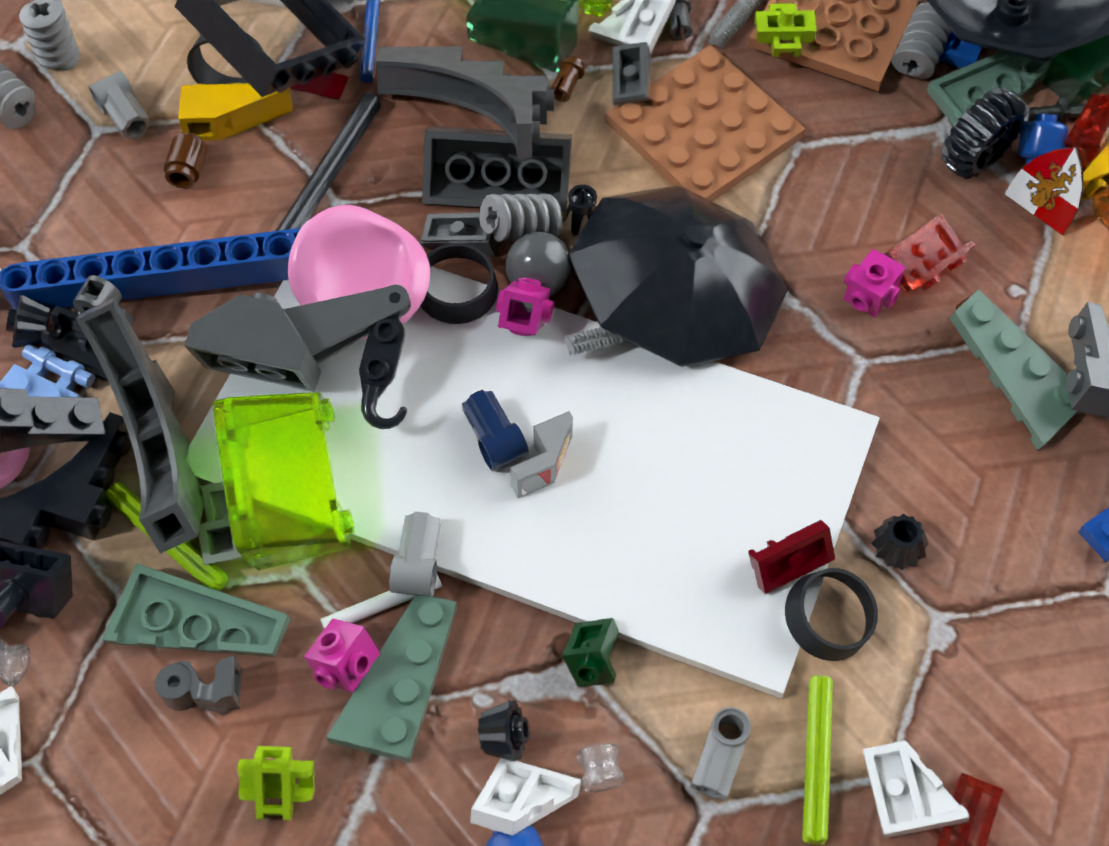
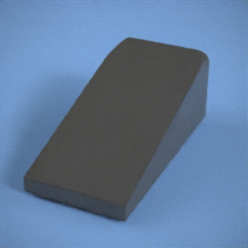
(631, 73)
(457, 228)

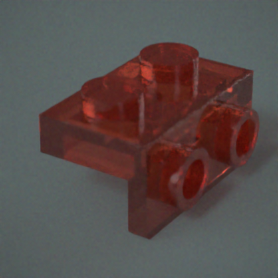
(1090, 129)
(928, 253)

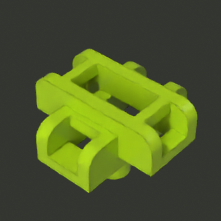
(792, 25)
(280, 781)

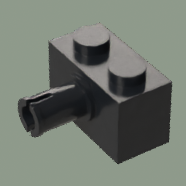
(33, 581)

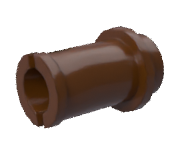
(570, 71)

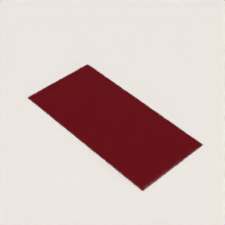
(328, 86)

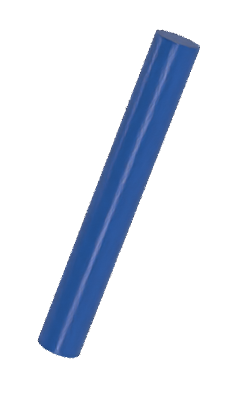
(369, 45)

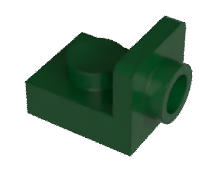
(589, 652)

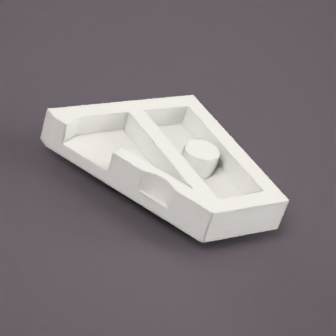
(907, 792)

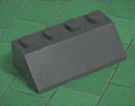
(473, 163)

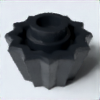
(27, 322)
(900, 541)
(504, 731)

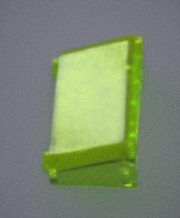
(280, 477)

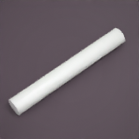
(371, 606)

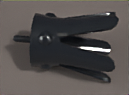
(581, 203)

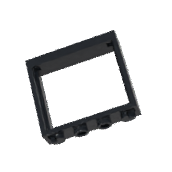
(265, 76)

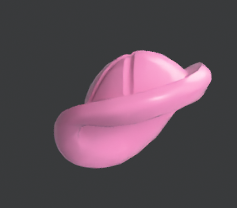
(353, 253)

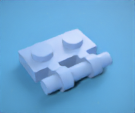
(43, 361)

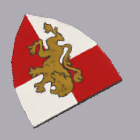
(1050, 187)

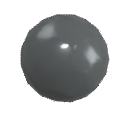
(540, 258)

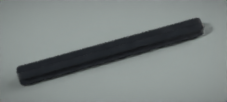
(331, 163)

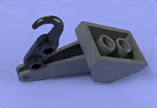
(285, 346)

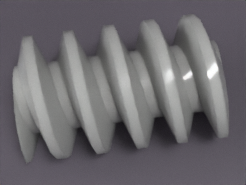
(49, 34)
(921, 43)
(15, 100)
(520, 214)

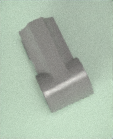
(117, 99)
(415, 566)
(721, 755)

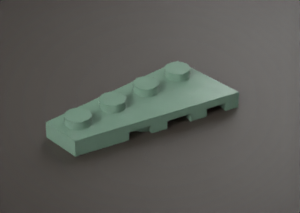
(962, 87)
(1016, 366)
(183, 615)
(395, 693)

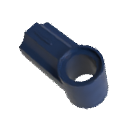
(497, 437)

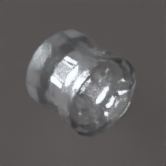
(13, 662)
(600, 767)

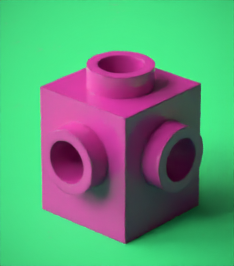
(873, 283)
(516, 315)
(341, 655)

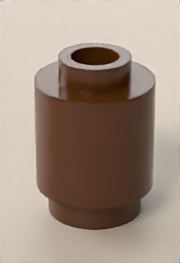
(185, 160)

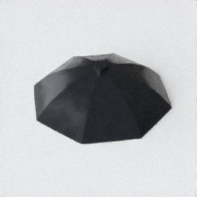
(1026, 26)
(678, 275)

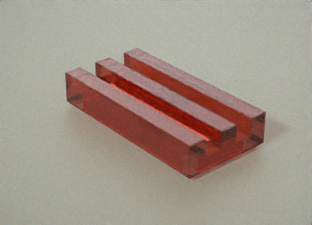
(978, 788)

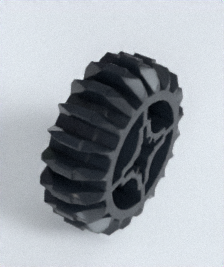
(984, 132)

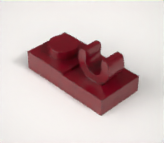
(792, 556)

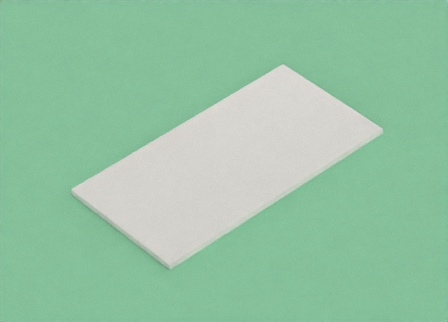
(652, 500)

